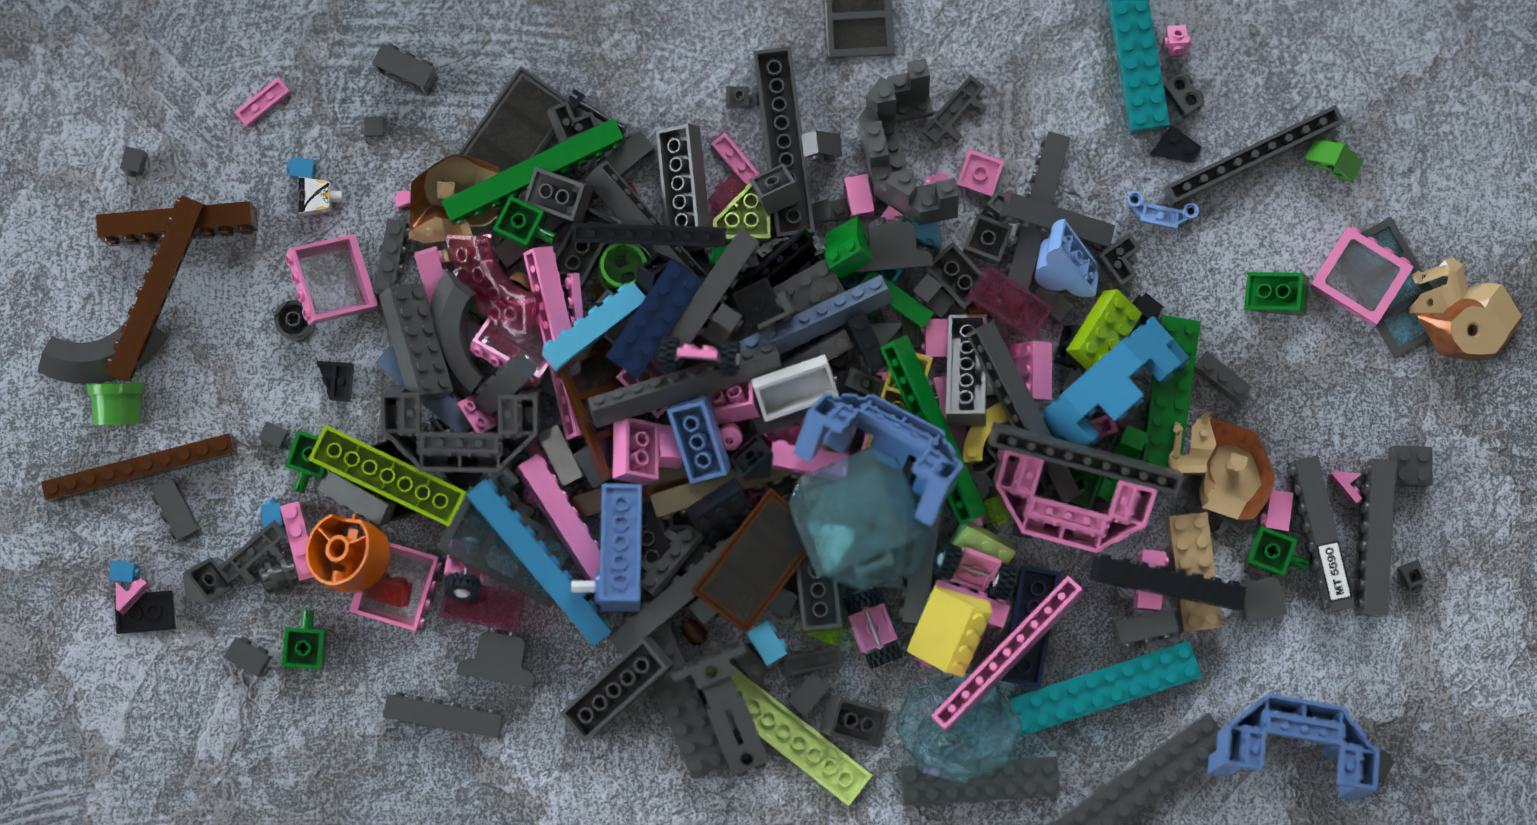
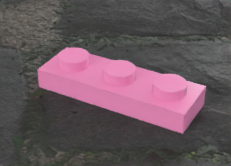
(574, 301)

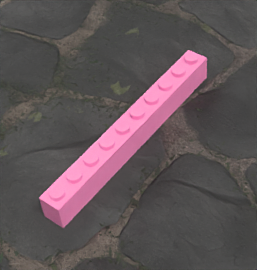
(552, 319)
(1007, 654)

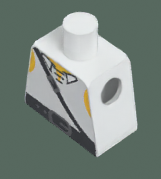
(316, 196)

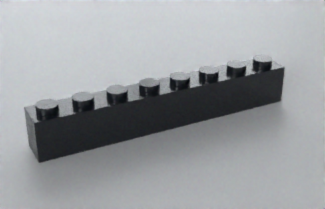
(1168, 583)

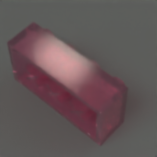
(1009, 302)
(493, 609)

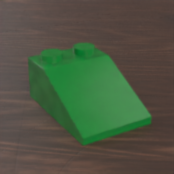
(847, 248)
(1277, 292)

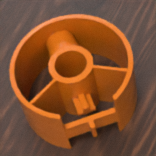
(366, 554)

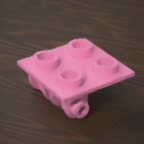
(476, 416)

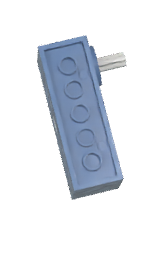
(620, 557)

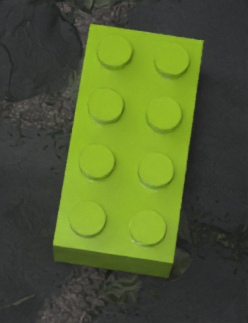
(1104, 328)

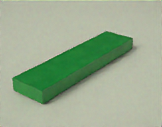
(904, 303)

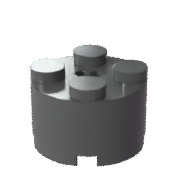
(285, 325)

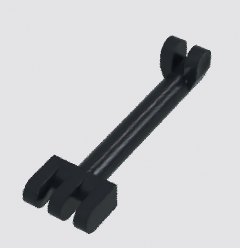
(579, 103)

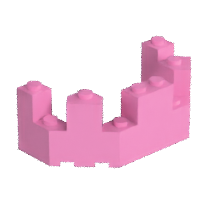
(1064, 523)

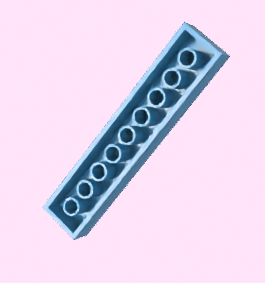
(539, 562)

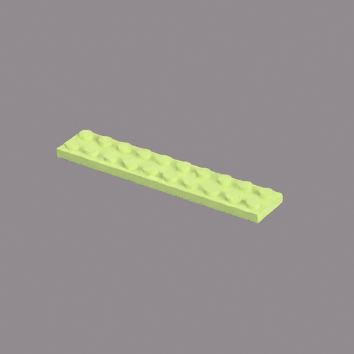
(800, 741)

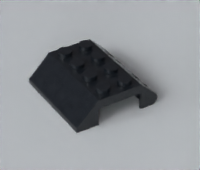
(786, 261)

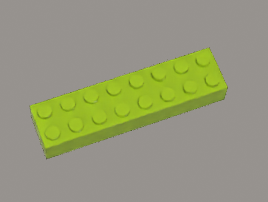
(386, 475)

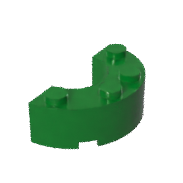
(1128, 445)

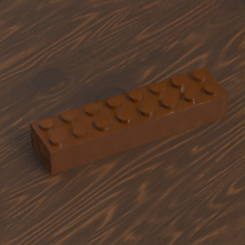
(151, 224)

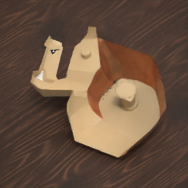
(444, 179)
(1465, 320)
(1231, 464)

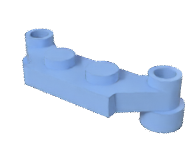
(1160, 215)

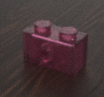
(726, 192)

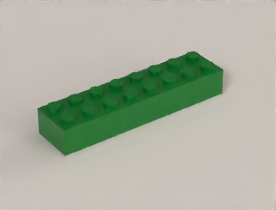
(1171, 399)

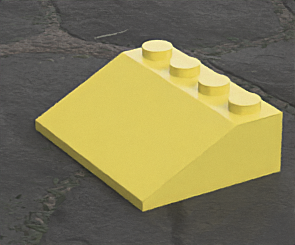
(950, 630)

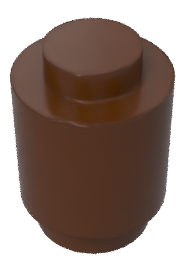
(694, 632)

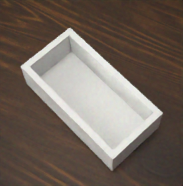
(793, 387)

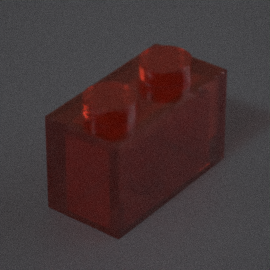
(391, 590)

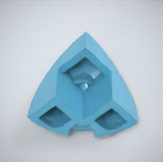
(928, 234)

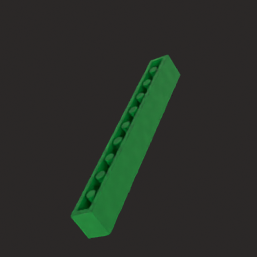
(516, 179)
(923, 404)

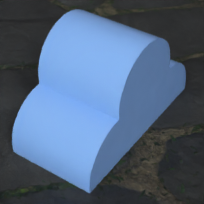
(1066, 263)

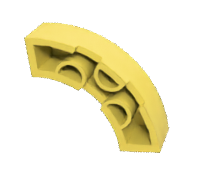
(977, 434)

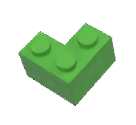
(1335, 158)

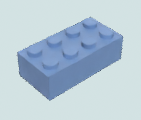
(699, 439)

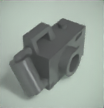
(769, 247)

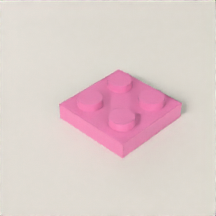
(980, 173)

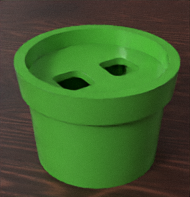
(609, 274)
(116, 402)

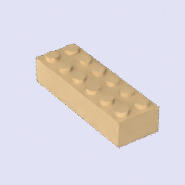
(1193, 553)

